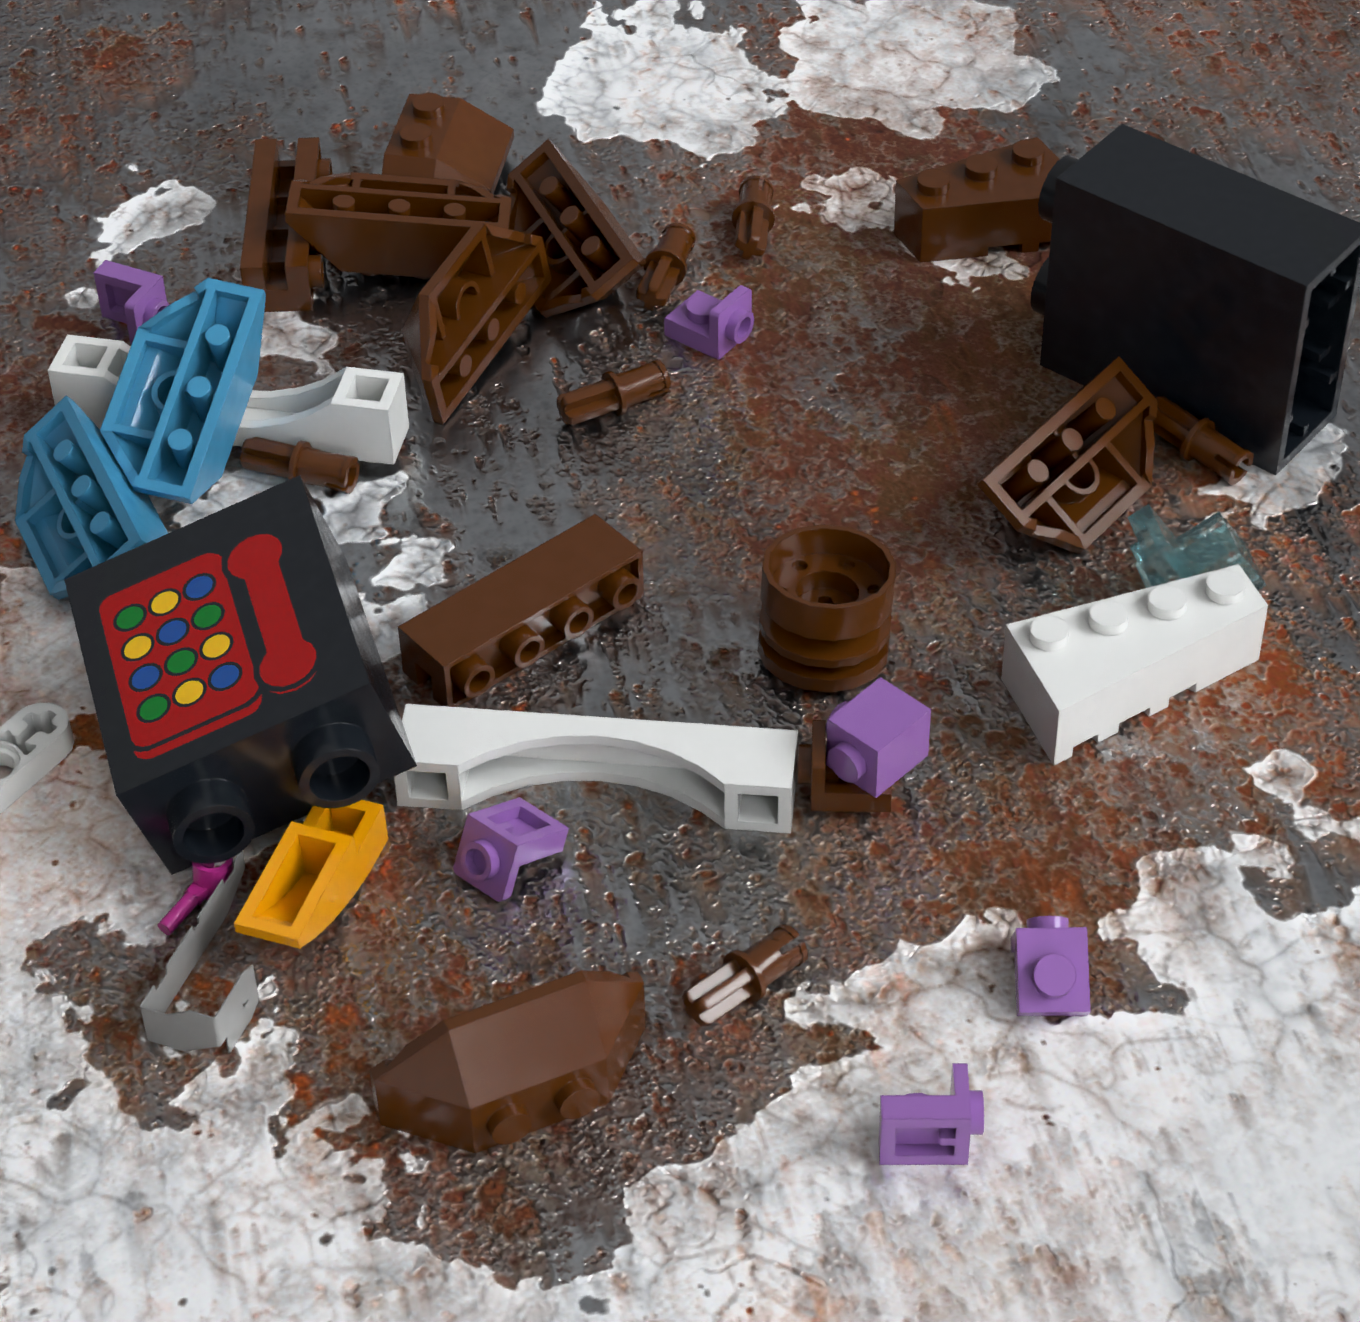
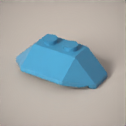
(186, 390)
(76, 499)

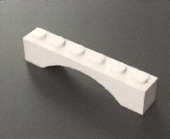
(345, 414)
(727, 772)

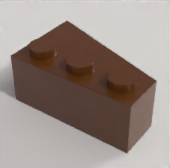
(975, 204)

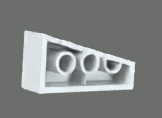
(1128, 654)

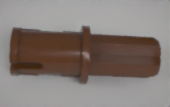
(753, 217)
(665, 265)
(614, 393)
(1201, 441)
(288, 461)
(743, 976)

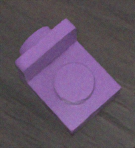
(712, 323)
(501, 841)
(931, 1127)

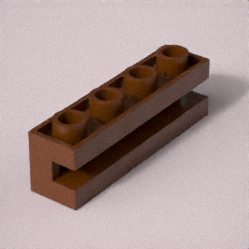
(272, 251)
(522, 611)

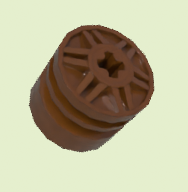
(826, 607)

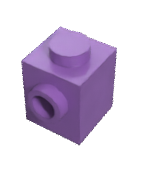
(877, 737)

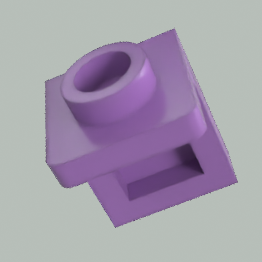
(129, 294)
(1051, 968)

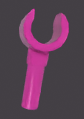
(204, 883)

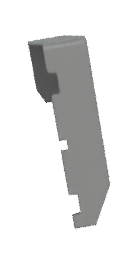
(189, 1028)

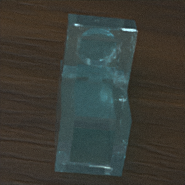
(1201, 549)

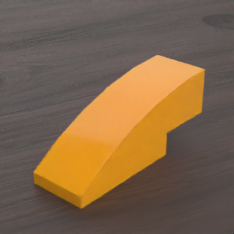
(314, 873)

